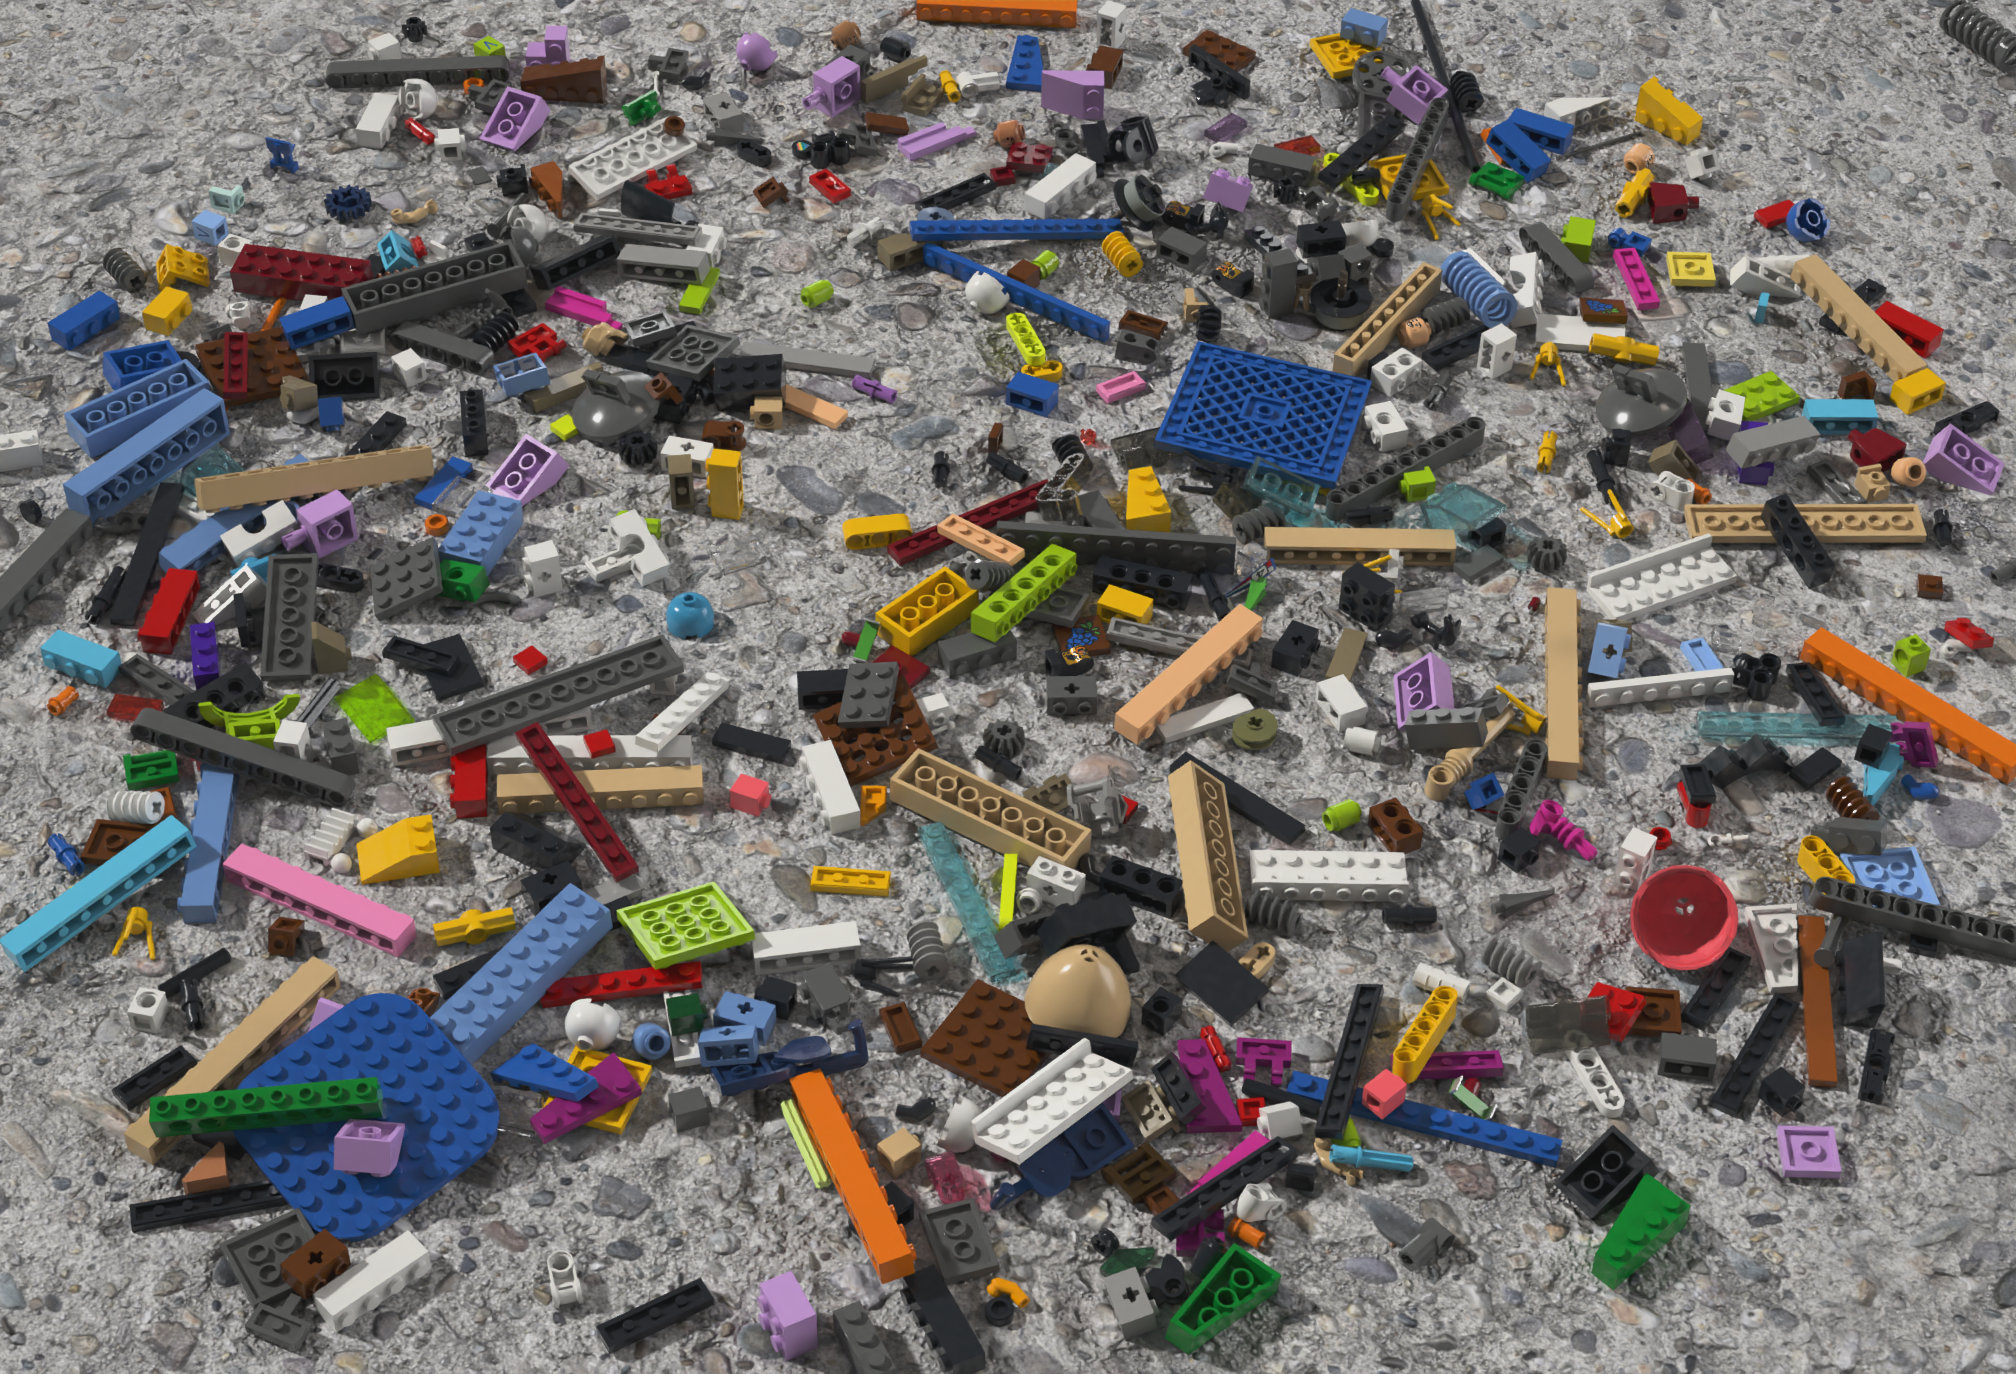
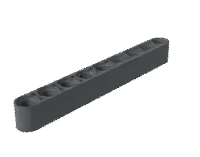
(344, 73)
(1417, 159)
(1384, 478)
(242, 757)
(1914, 917)

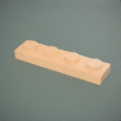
(980, 540)

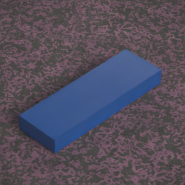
(452, 469)

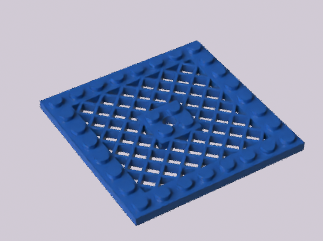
(1323, 470)

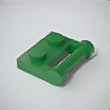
(1497, 180)
(150, 769)

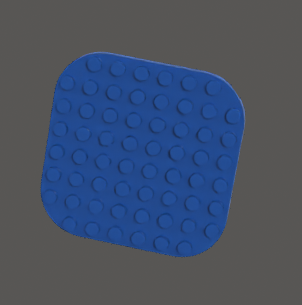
(424, 1084)

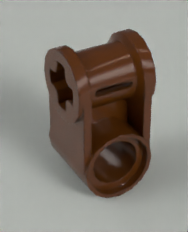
(723, 435)

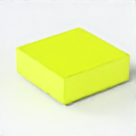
(564, 427)

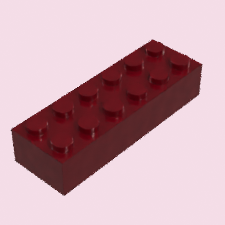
(295, 273)

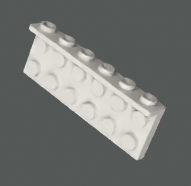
(629, 159)
(1659, 579)
(1329, 875)
(1048, 1103)

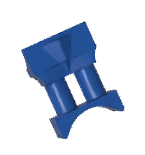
(280, 147)

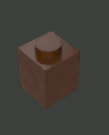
(1025, 273)

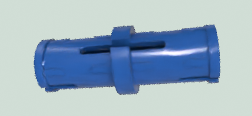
(66, 854)

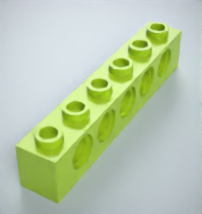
(1023, 592)

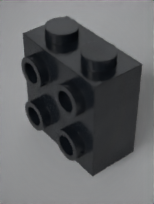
(1367, 596)

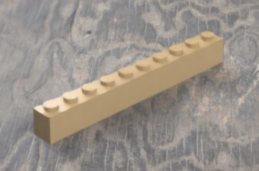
(314, 477)
(1562, 685)
(243, 1048)

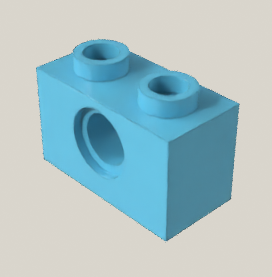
(396, 252)

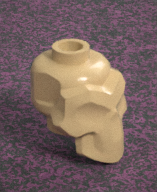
(602, 339)

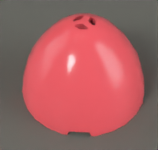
(1688, 938)

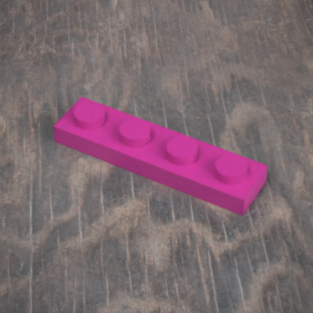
(1636, 279)

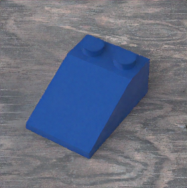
(136, 362)

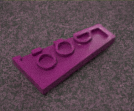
(1204, 1074)
(564, 1115)

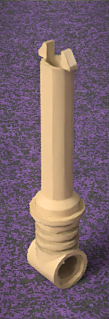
(1460, 761)

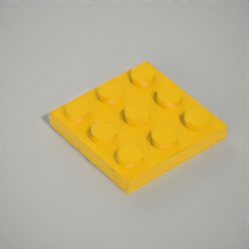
(1340, 54)
(1431, 182)
(616, 1119)

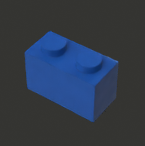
(1032, 394)

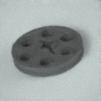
(1375, 70)

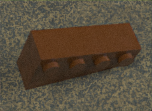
(567, 81)

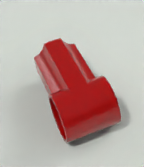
(1696, 814)

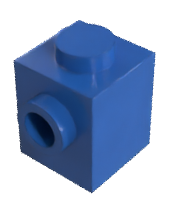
(331, 413)

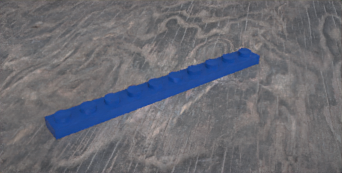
(1013, 229)
(1020, 293)
(1445, 1124)

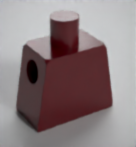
(1669, 202)
(1875, 448)

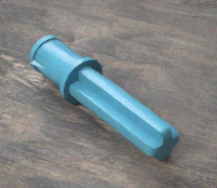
(1370, 1158)

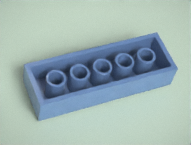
(130, 409)

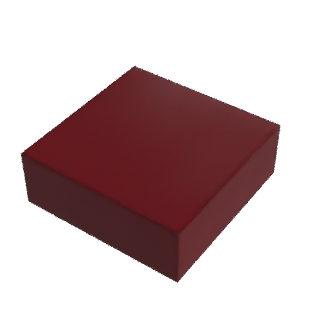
(1002, 176)

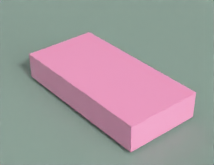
(1121, 387)

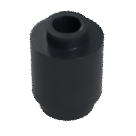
(895, 48)
(1207, 1256)

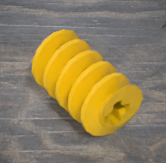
(1122, 254)

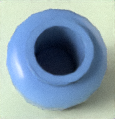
(650, 1041)

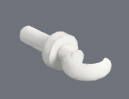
(1728, 839)

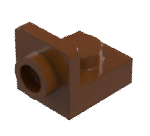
(770, 191)
(1857, 384)
(660, 387)
(283, 935)

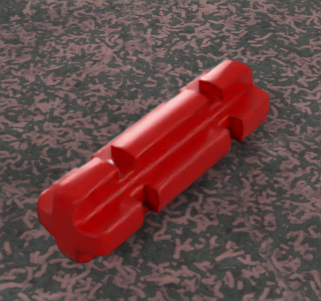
(419, 131)
(418, 247)
(1216, 1048)

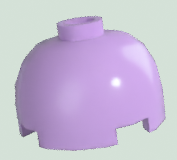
(754, 52)

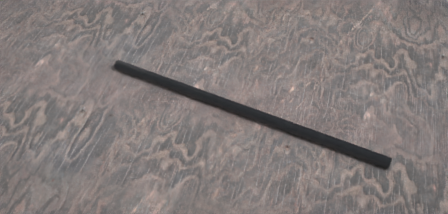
(1443, 79)

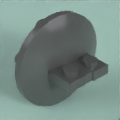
(1641, 400)
(613, 405)

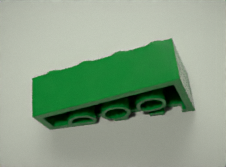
(1641, 1229)
(1223, 1297)

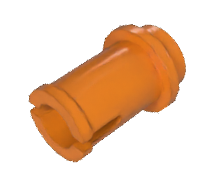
(1701, 494)
(58, 704)
(1245, 1232)

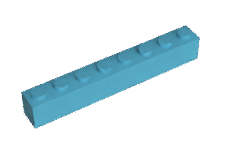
(97, 893)

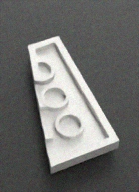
(1775, 941)

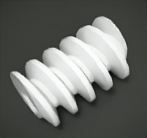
(135, 806)

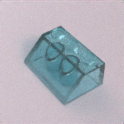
(1281, 487)

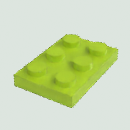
(1764, 396)

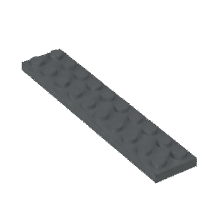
(1149, 548)
(557, 694)

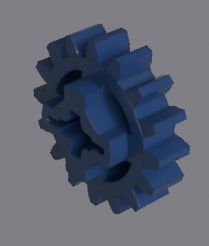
(348, 202)

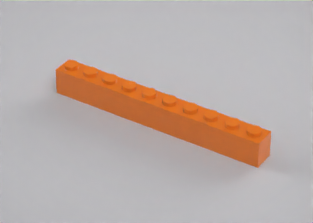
(1911, 703)
(852, 1177)

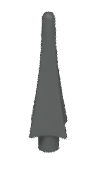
(725, 137)
(1512, 903)

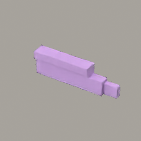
(932, 140)

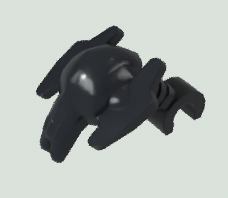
(1218, 222)
(1444, 635)

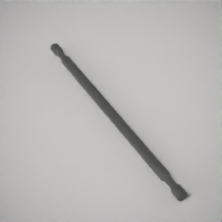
(1598, 145)

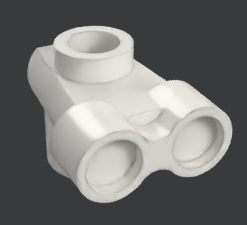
(240, 313)

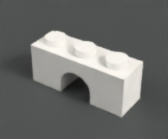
(631, 530)
(243, 544)

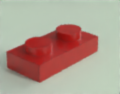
(830, 186)
(1969, 633)

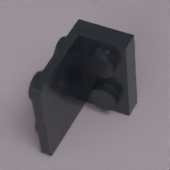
(249, 622)

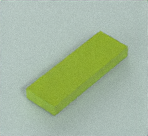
(697, 295)

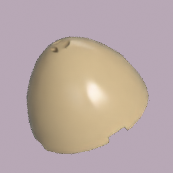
(1080, 992)

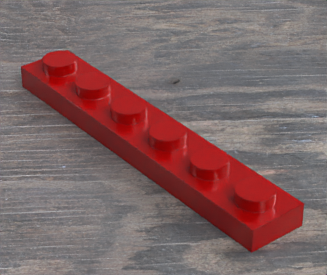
(624, 984)

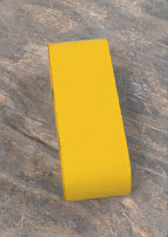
(875, 531)
(1820, 861)

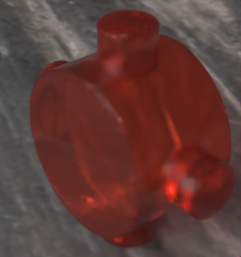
(1088, 436)

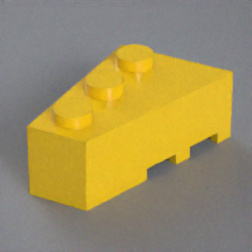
(1666, 114)
(1146, 502)

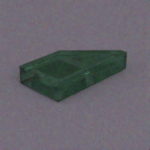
(1126, 1259)

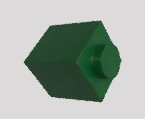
(686, 1014)

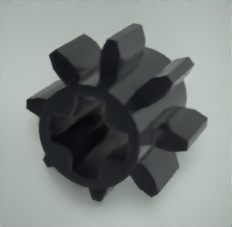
(414, 29)
(1286, 190)

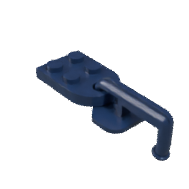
(781, 1065)
(1071, 1155)

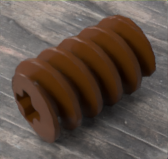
(1849, 800)

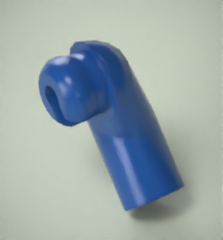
(1919, 790)

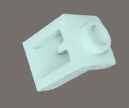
(225, 199)

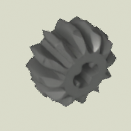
(1546, 553)
(1004, 738)

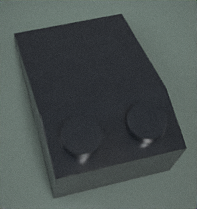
(1605, 1174)

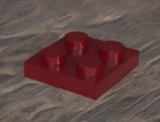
(1029, 157)

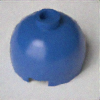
(1807, 220)

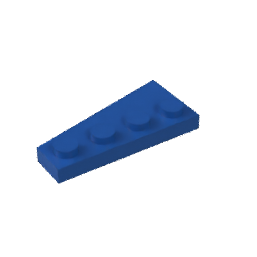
(1026, 65)
(543, 1072)

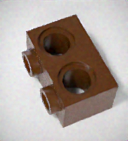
(1395, 826)

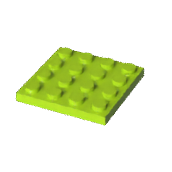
(685, 925)

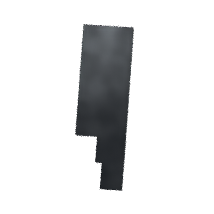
(1094, 142)

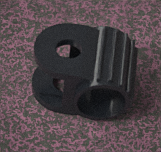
(1136, 140)

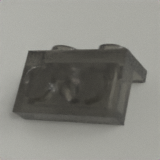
(1234, 500)

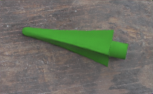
(1256, 593)

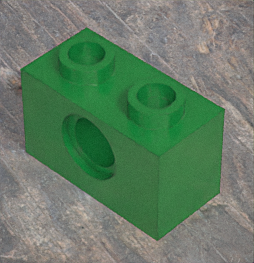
(463, 580)

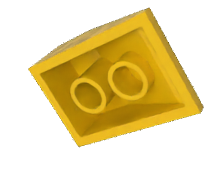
(399, 851)

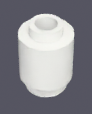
(1362, 740)

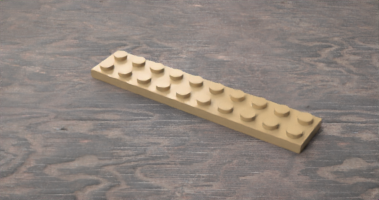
(1827, 521)

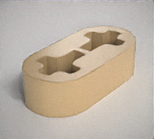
(1260, 966)

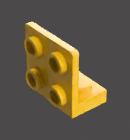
(183, 264)

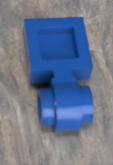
(1619, 237)

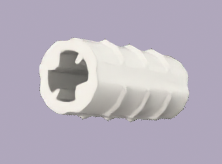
(1430, 978)

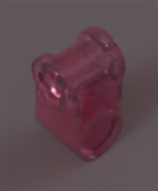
(946, 1177)

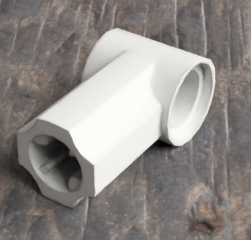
(972, 84)

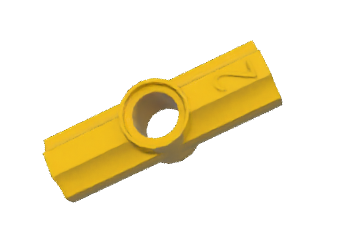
(1634, 193)
(1623, 349)
(474, 926)

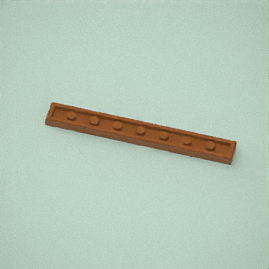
(1816, 1004)

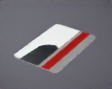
(1490, 809)

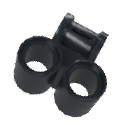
(827, 149)
(1756, 673)

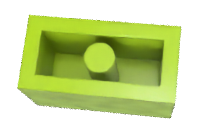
(1579, 237)

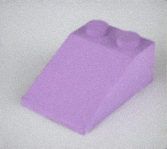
(1074, 93)
(515, 119)
(1962, 461)
(528, 471)

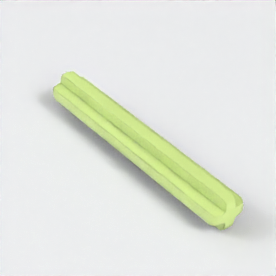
(805, 1143)

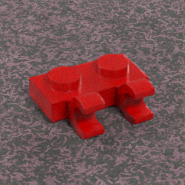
(670, 188)

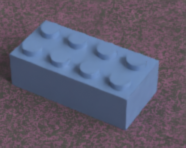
(483, 530)

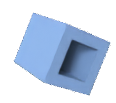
(210, 227)

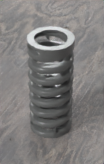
(1956, 29)

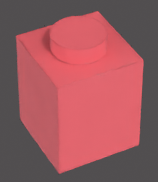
(750, 795)
(1384, 1093)

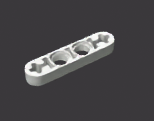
(1597, 1072)

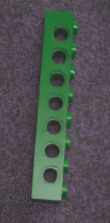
(266, 1107)

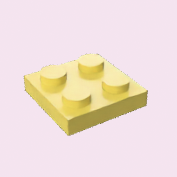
(1690, 269)

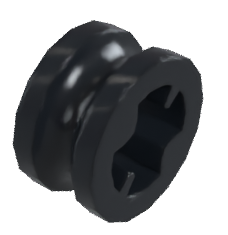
(1105, 1242)

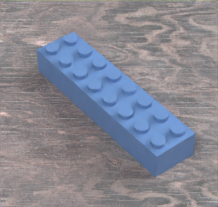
(148, 457)
(522, 972)

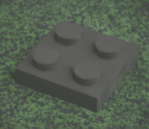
(650, 329)

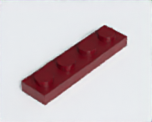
(235, 365)

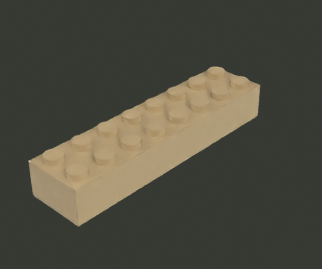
(987, 812)
(1207, 857)

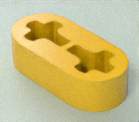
(1049, 371)

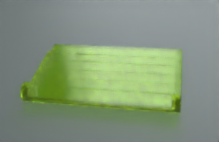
(373, 708)

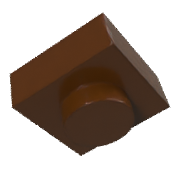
(1929, 586)

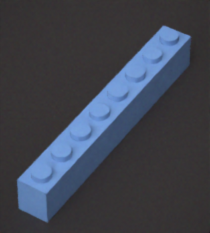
(203, 542)
(211, 835)

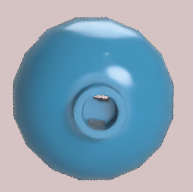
(690, 615)

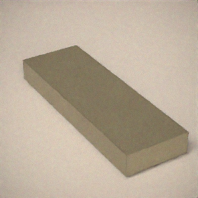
(1347, 654)

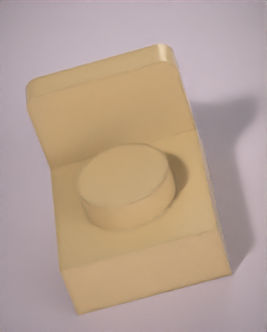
(1191, 305)

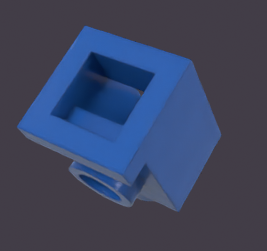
(1483, 791)

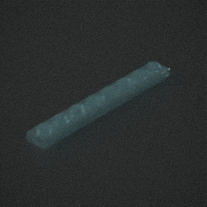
(1785, 725)
(965, 901)

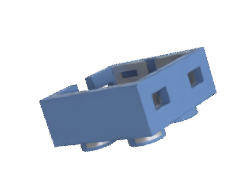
(522, 375)

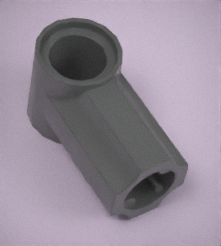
(1430, 1240)

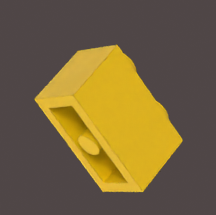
(167, 311)
(1917, 391)
(1124, 605)

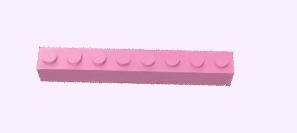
(320, 900)

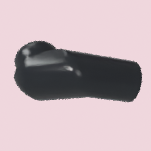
(918, 1111)

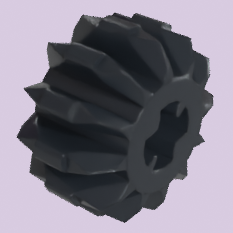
(1208, 323)
(638, 448)

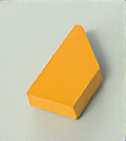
(872, 803)

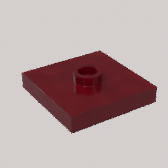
(909, 666)

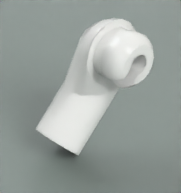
(1221, 148)
(303, 416)
(1952, 647)

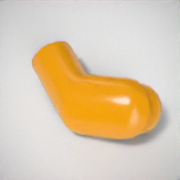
(1009, 1288)

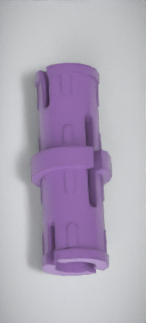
(874, 389)

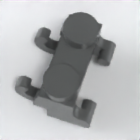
(1317, 204)

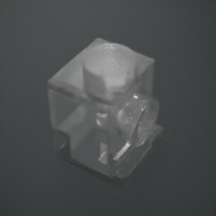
(1250, 559)

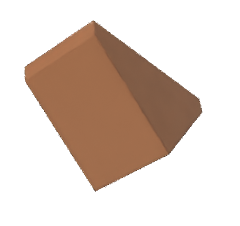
(209, 1173)

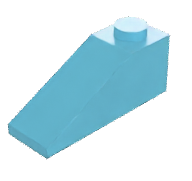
(1878, 780)

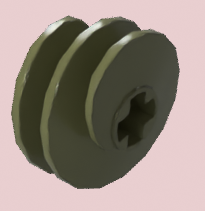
(1255, 730)

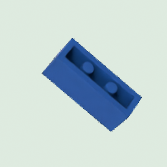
(1544, 131)
(1518, 150)
(84, 320)
(317, 323)

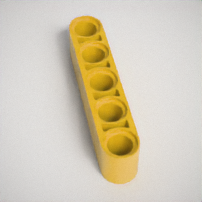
(1425, 1033)

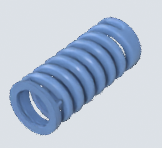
(1479, 289)

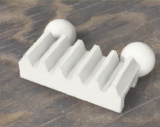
(334, 835)

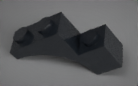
(1754, 756)

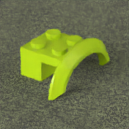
(254, 727)

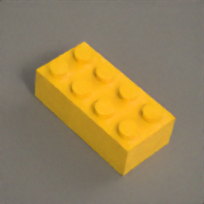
(927, 611)

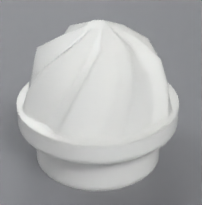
(1029, 900)

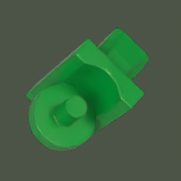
(641, 108)

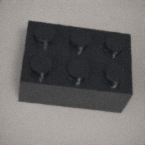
(746, 377)
(1088, 923)

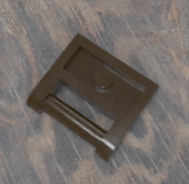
(1142, 1179)

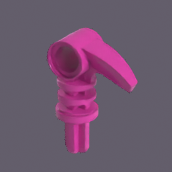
(1549, 821)

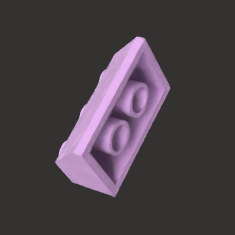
(1423, 686)

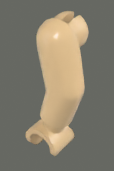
(413, 217)
(1322, 1148)

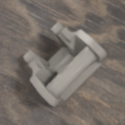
(1098, 816)

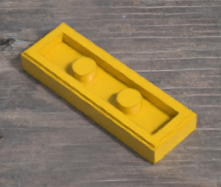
(850, 881)

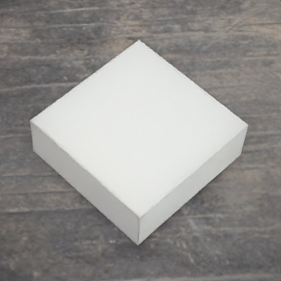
(1504, 994)

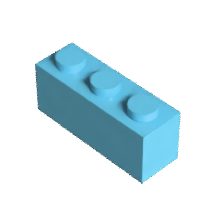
(1841, 415)
(81, 658)

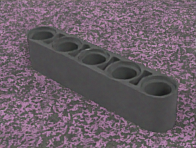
(1556, 257)
(442, 347)
(1521, 788)

